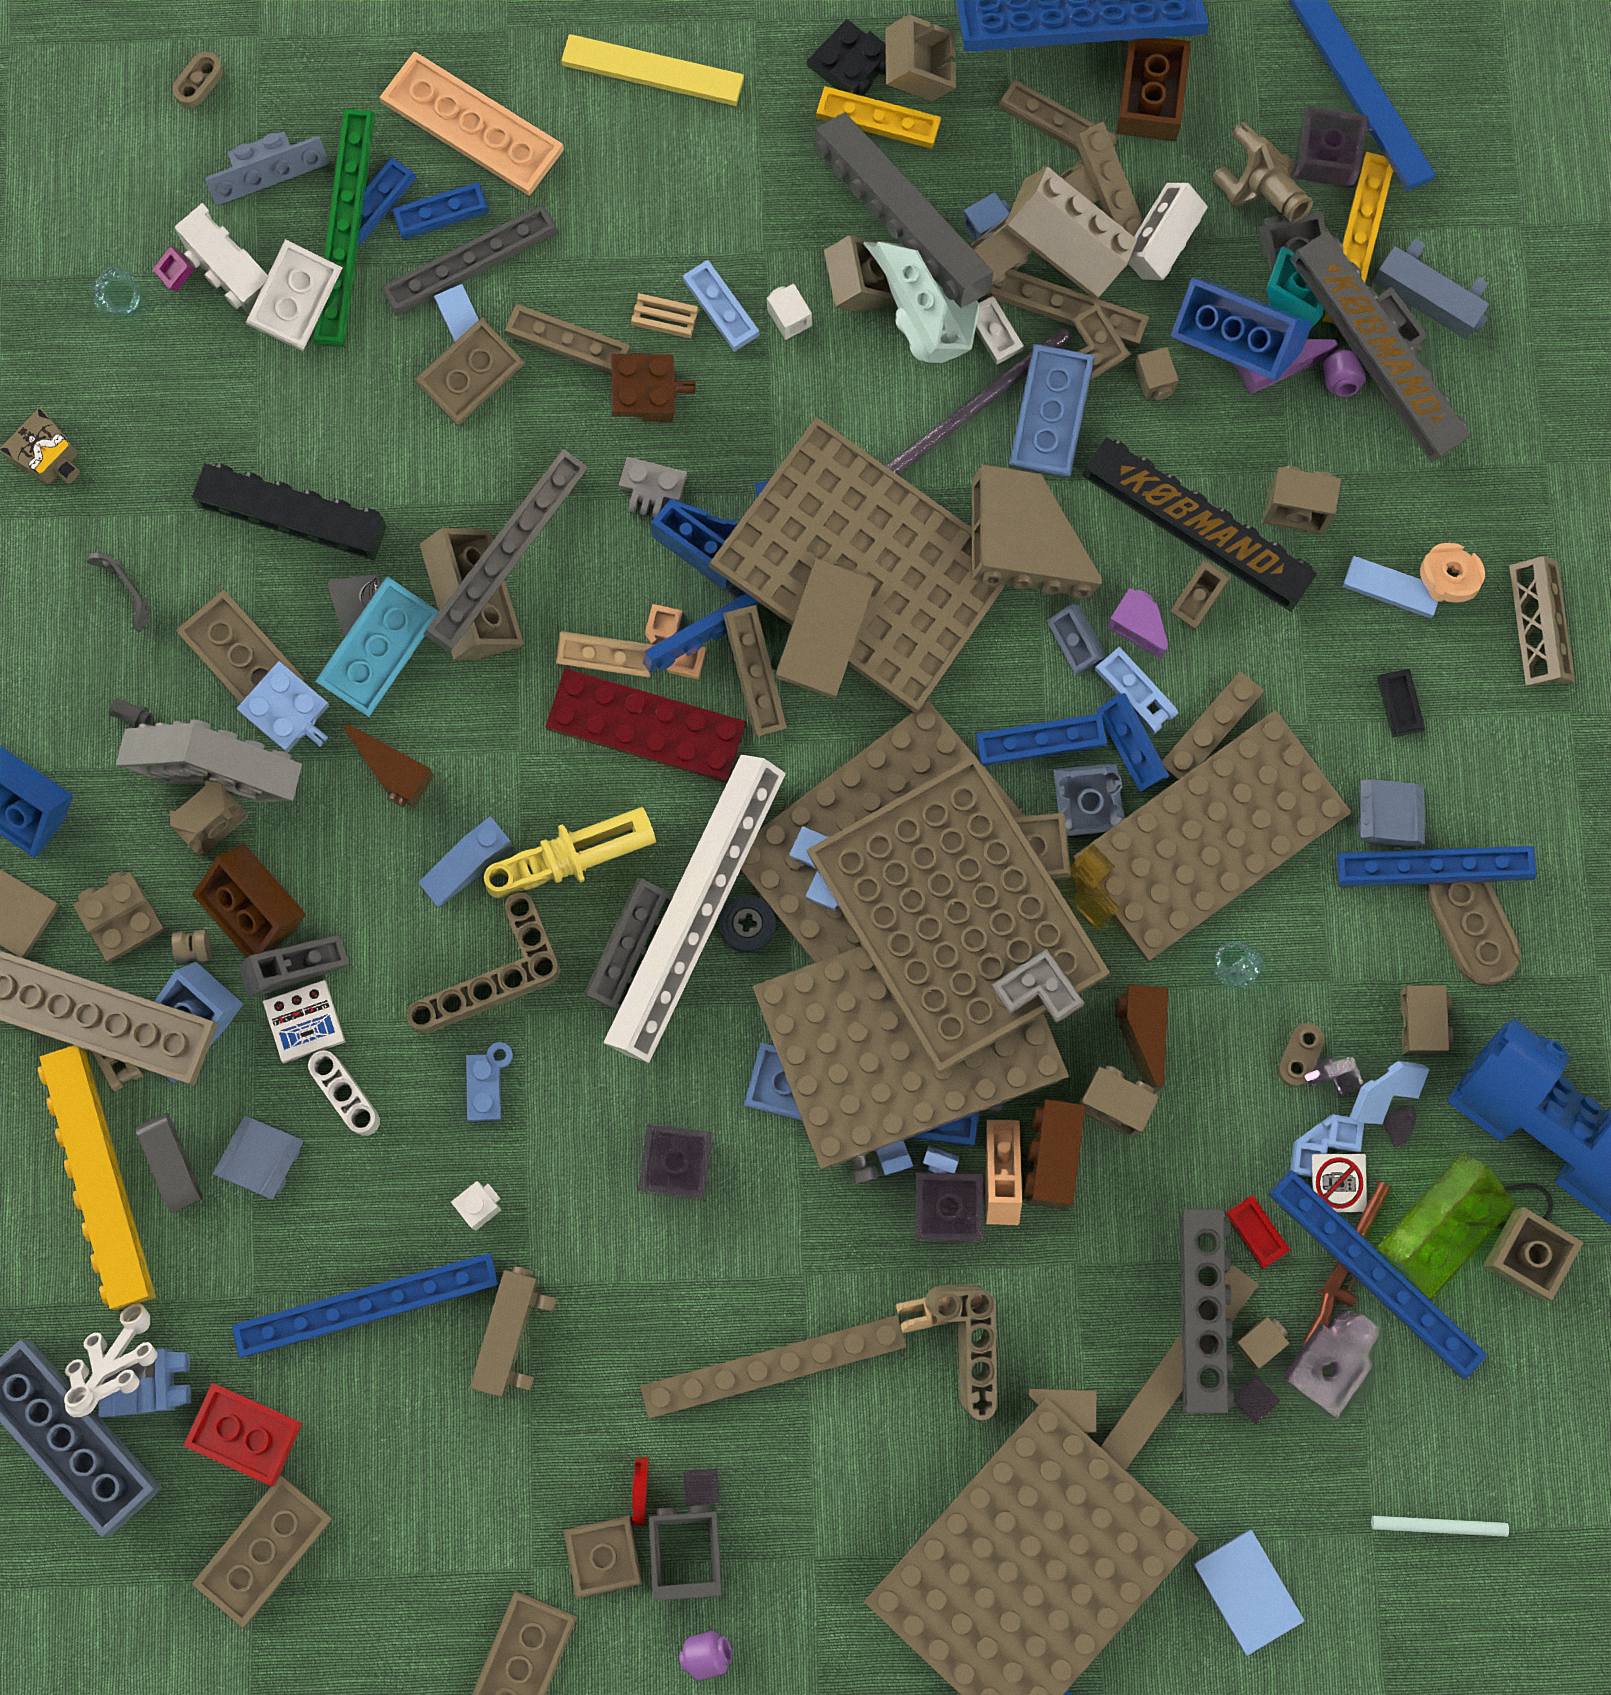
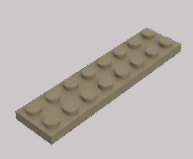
(103, 1019)

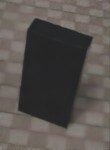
(1401, 703)

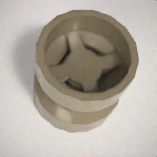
(191, 946)

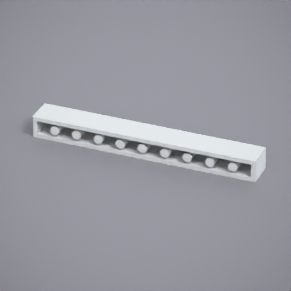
(694, 908)

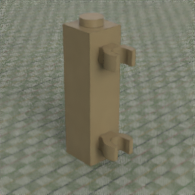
(505, 1333)

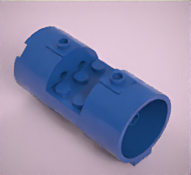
(1521, 1085)

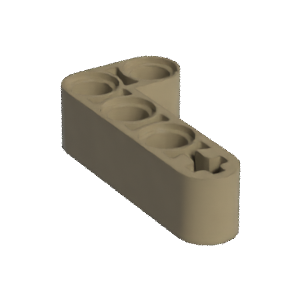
(968, 1351)

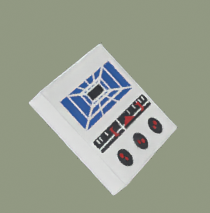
(304, 1021)

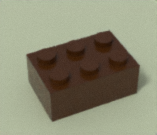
(1153, 88)
(1054, 1154)

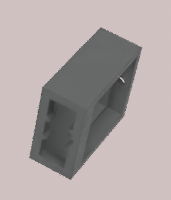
(688, 1589)

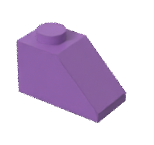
(1140, 622)

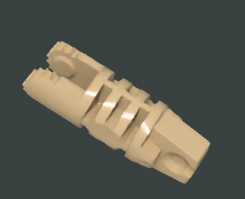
(928, 1319)

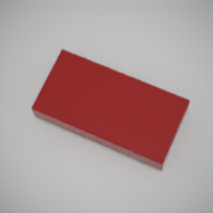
(1257, 1232)

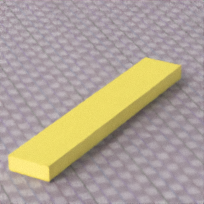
(652, 70)

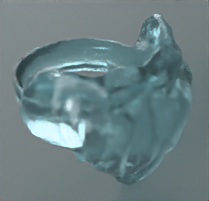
(102, 302)
(1243, 971)

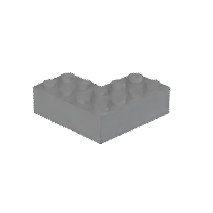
(196, 753)

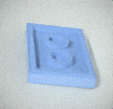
(1248, 1592)

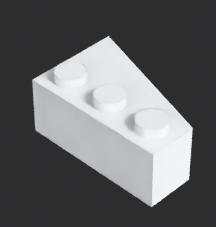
(221, 259)

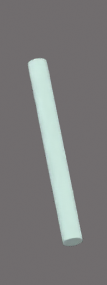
(1440, 1526)

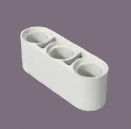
(333, 1082)

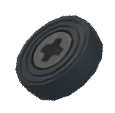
(757, 937)

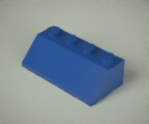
(1240, 328)
(29, 804)

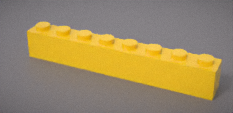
(96, 1177)

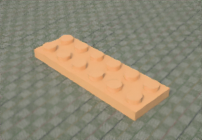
(471, 123)

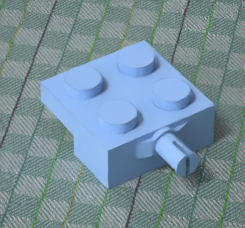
(284, 708)

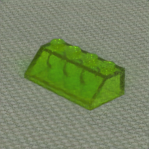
(1447, 1225)

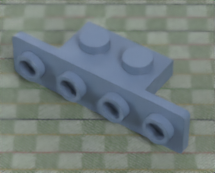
(264, 165)

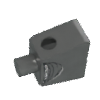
(351, 597)

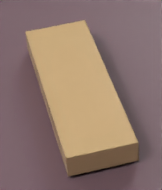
(602, 653)

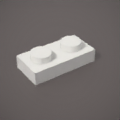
(997, 332)

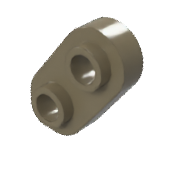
(194, 79)
(1301, 1054)

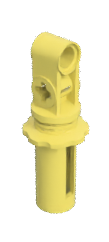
(559, 857)

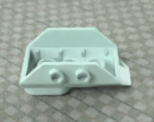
(925, 314)

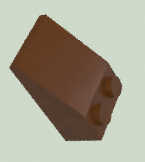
(1144, 1027)

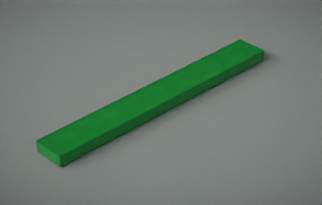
(345, 222)

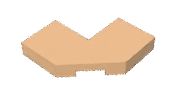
(664, 623)

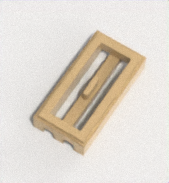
(665, 304)

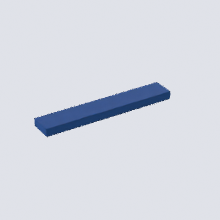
(1436, 866)

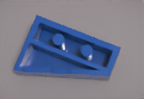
(693, 536)

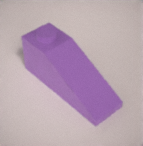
(1313, 352)

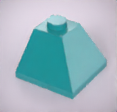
(1289, 290)

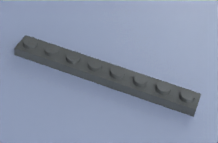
(505, 551)

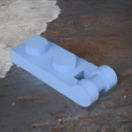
(1128, 678)

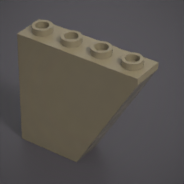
(1025, 536)

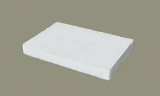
(293, 295)

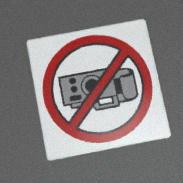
(1341, 1180)

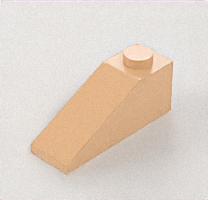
(1003, 1172)

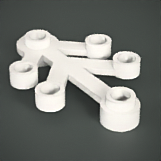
(84, 1396)

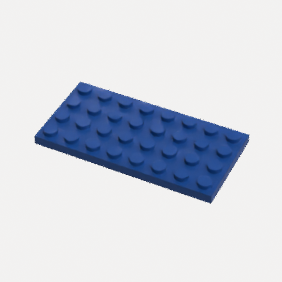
(1067, 22)

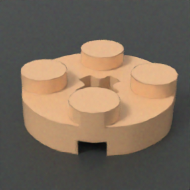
(1444, 586)

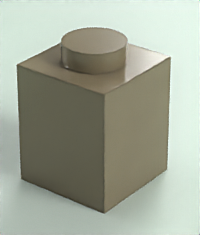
(1156, 374)
(1262, 1342)

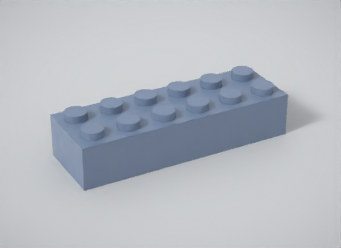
(74, 1452)

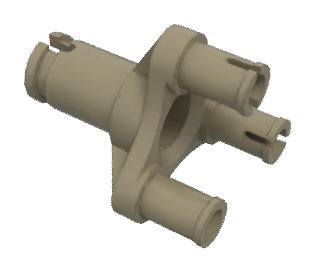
(1264, 177)

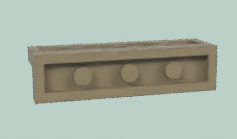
(1553, 622)

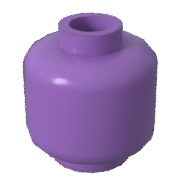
(1343, 373)
(705, 1655)

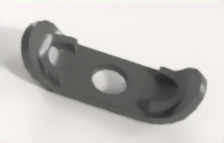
(139, 604)

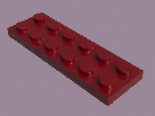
(645, 725)

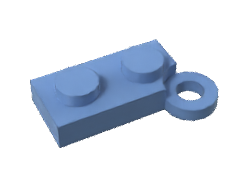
(485, 1084)

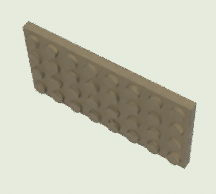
(1215, 834)

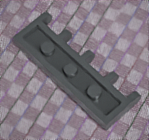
(627, 943)

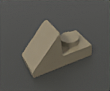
(1200, 594)

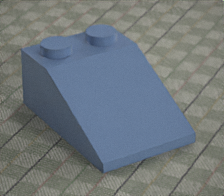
(200, 994)

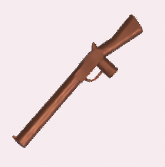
(1331, 1288)

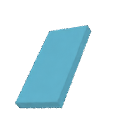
(377, 646)

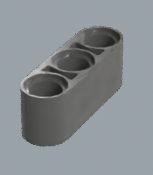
(169, 1162)

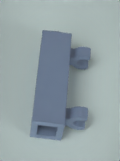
(1432, 292)

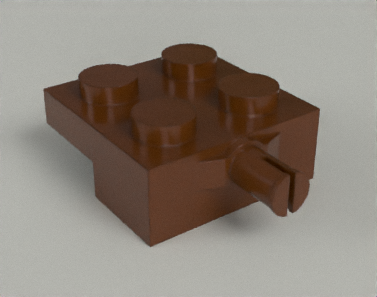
(645, 386)

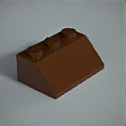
(248, 902)

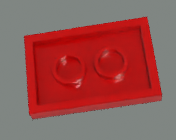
(243, 1434)

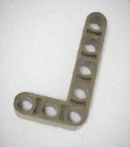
(496, 978)

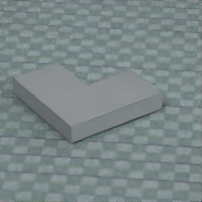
(1039, 978)

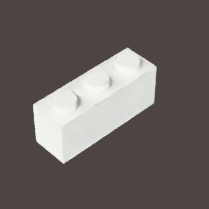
(1166, 230)

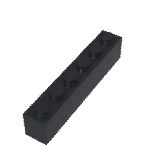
(289, 511)

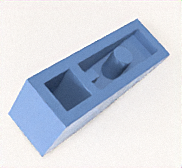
(466, 861)

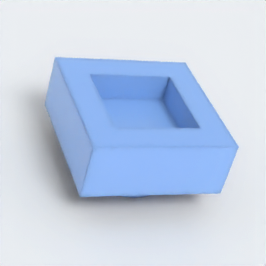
(940, 1160)

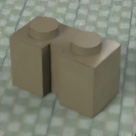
(1426, 1020)

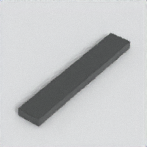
(469, 260)

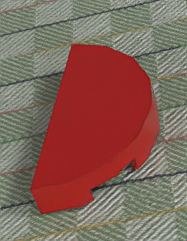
(639, 1491)

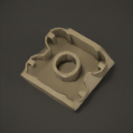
(207, 817)

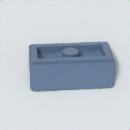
(1077, 638)

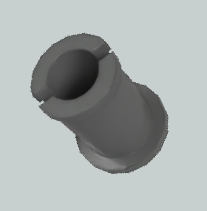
(130, 713)

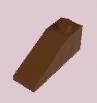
(398, 774)

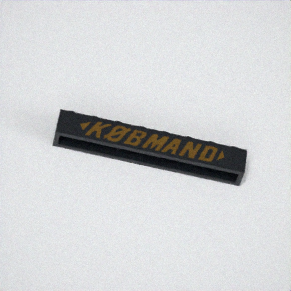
(1199, 523)

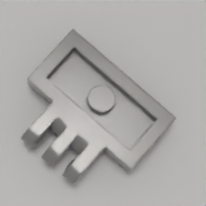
(651, 484)

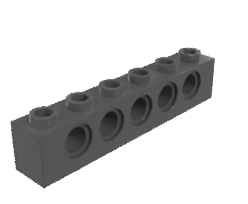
(1195, 1396)

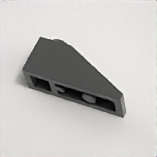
(292, 965)

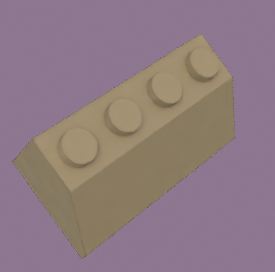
(1070, 232)
(448, 560)

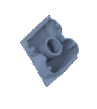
(1089, 798)
(1391, 813)
(258, 1157)

